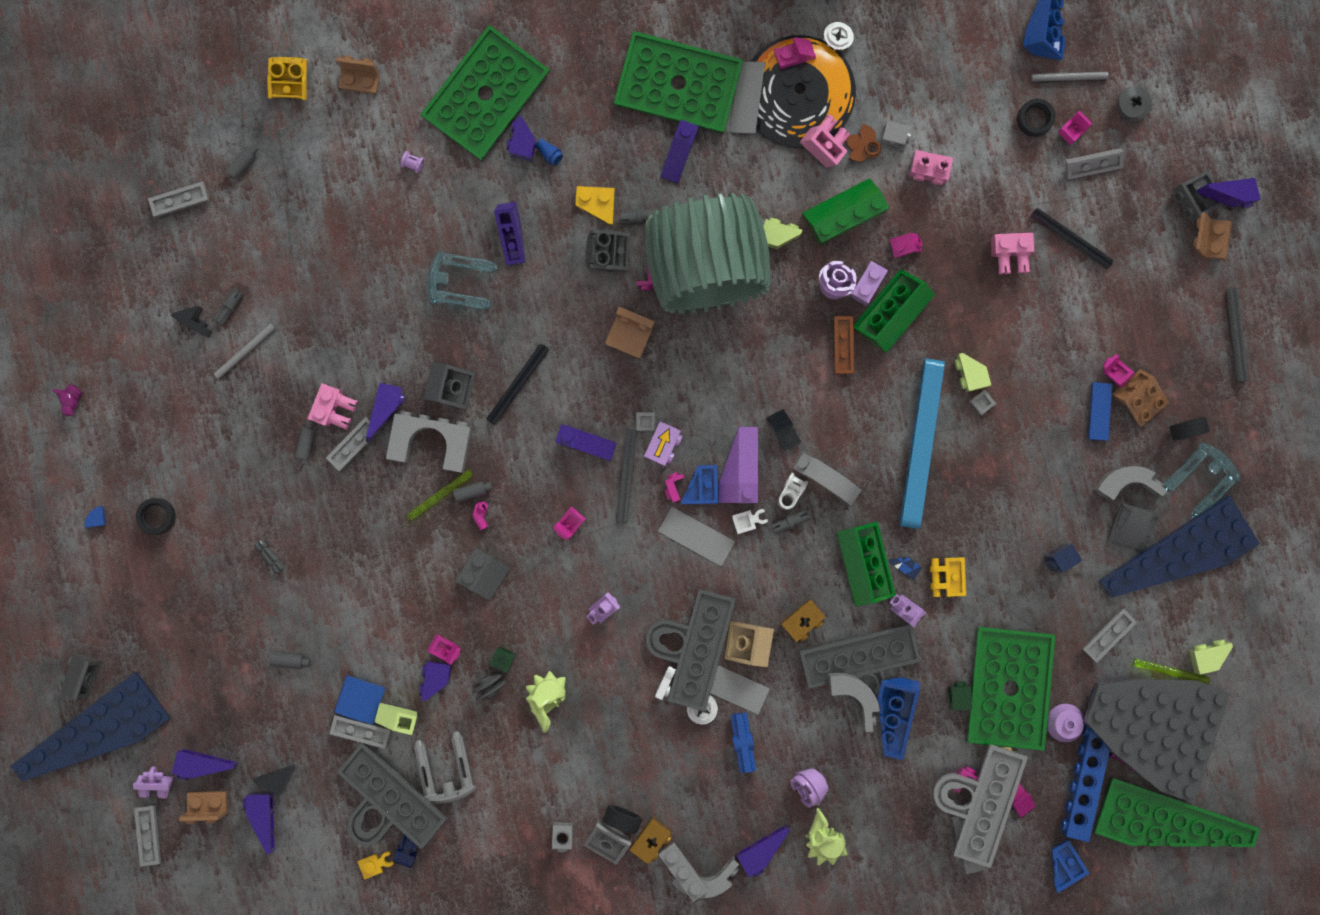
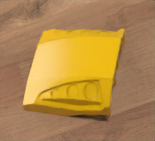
(287, 77)

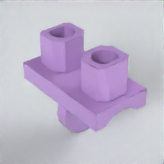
(602, 609)
(906, 609)
(153, 781)

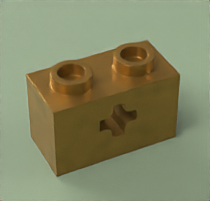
(806, 610)
(641, 846)

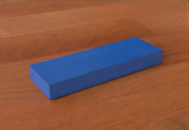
(1100, 411)

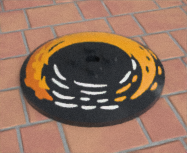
(828, 86)

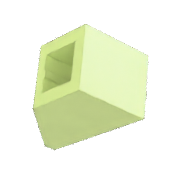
(780, 234)
(973, 373)
(1209, 658)
(396, 718)

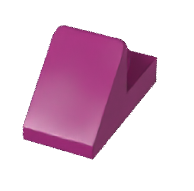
(796, 53)
(1022, 802)

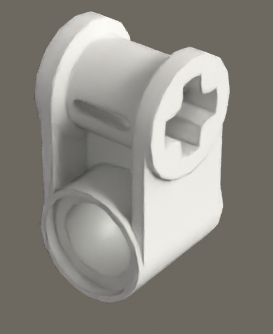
(792, 490)

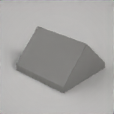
(608, 842)

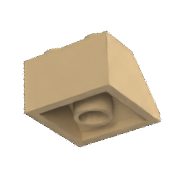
(749, 644)

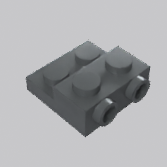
(1192, 202)

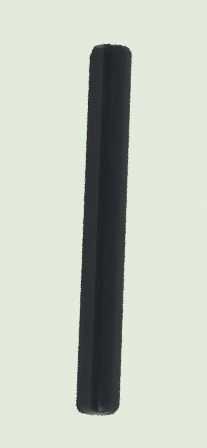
(1072, 238)
(517, 384)

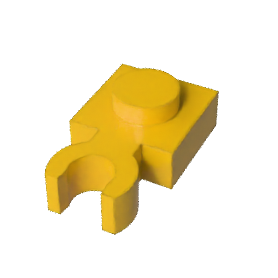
(373, 865)

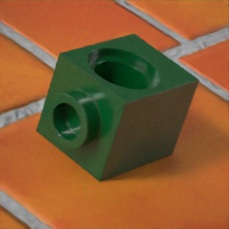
(502, 659)
(960, 696)

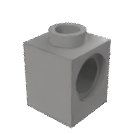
(895, 134)
(566, 828)

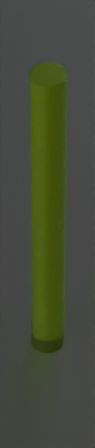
(440, 494)
(1171, 671)

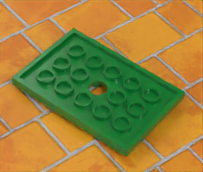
(656, 61)
(489, 63)
(1018, 718)

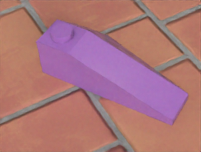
(740, 472)

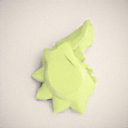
(544, 696)
(825, 842)

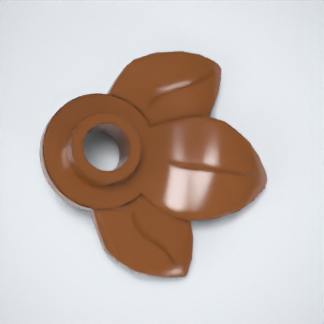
(862, 142)

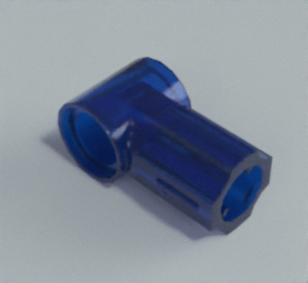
(405, 853)

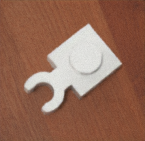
(746, 521)
(664, 688)

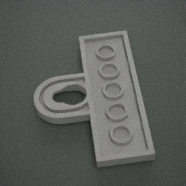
(989, 803)

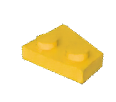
(597, 202)

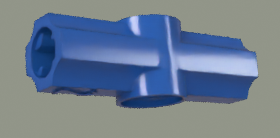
(743, 742)

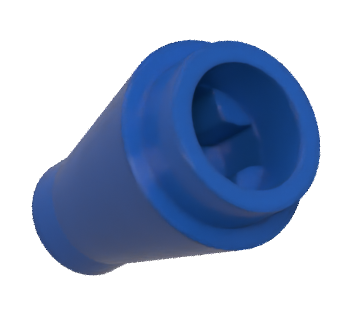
(549, 152)

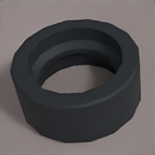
(1044, 105)
(1189, 428)
(140, 516)
(622, 819)

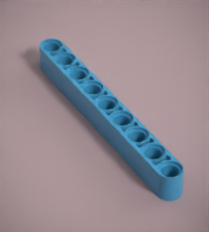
(922, 443)

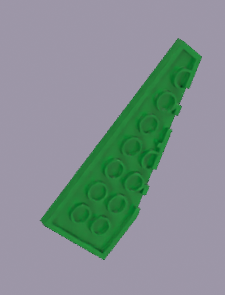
(1152, 819)

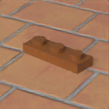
(843, 345)

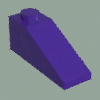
(679, 151)
(1233, 193)
(510, 232)
(385, 405)
(585, 442)
(194, 764)
(260, 814)
(758, 855)

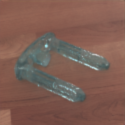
(436, 277)
(1219, 461)

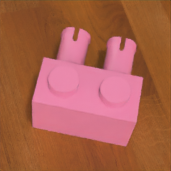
(823, 145)
(930, 167)
(1009, 245)
(326, 404)

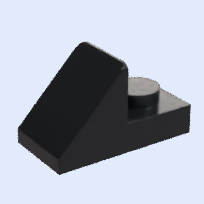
(189, 318)
(783, 429)

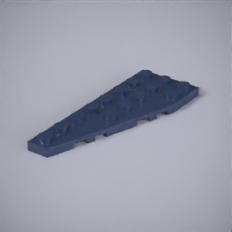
(1199, 545)
(110, 723)

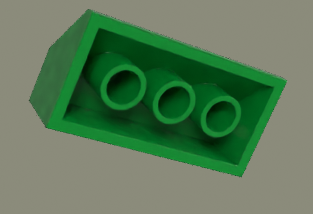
(845, 211)
(893, 310)
(866, 564)

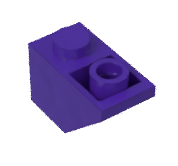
(523, 142)
(436, 677)

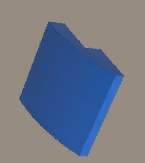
(359, 699)

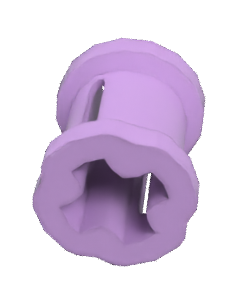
(412, 162)

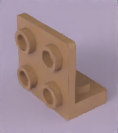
(358, 75)
(1212, 237)
(630, 332)
(1142, 397)
(205, 806)

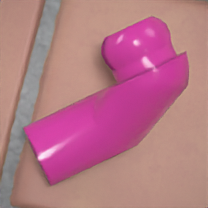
(479, 513)

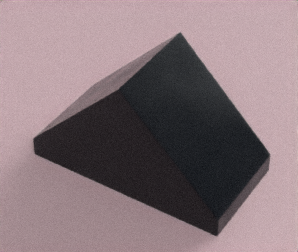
(276, 780)

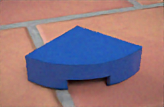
(96, 518)

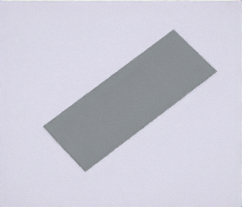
(747, 98)
(696, 536)
(739, 690)

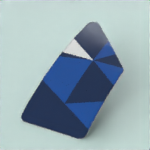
(907, 566)

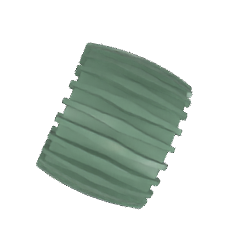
(707, 253)

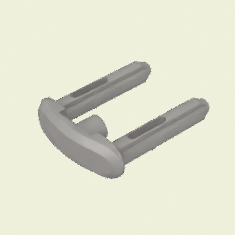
(449, 793)

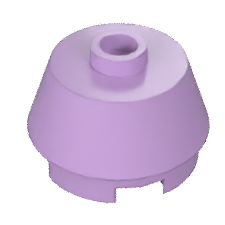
(837, 280)
(1065, 723)
(810, 786)

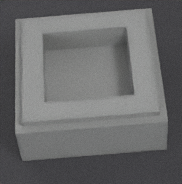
(982, 402)
(645, 421)

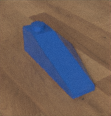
(1044, 30)
(897, 707)

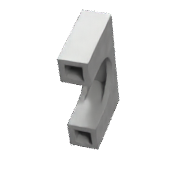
(406, 427)

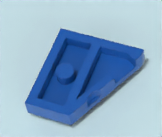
(703, 486)
(1066, 866)

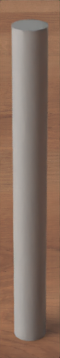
(1069, 76)
(244, 351)

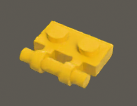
(954, 577)

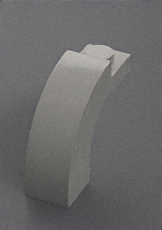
(827, 478)
(1114, 481)
(851, 685)
(717, 883)

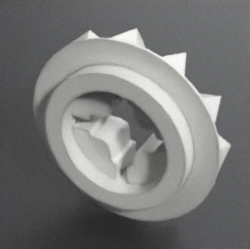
(846, 36)
(704, 718)

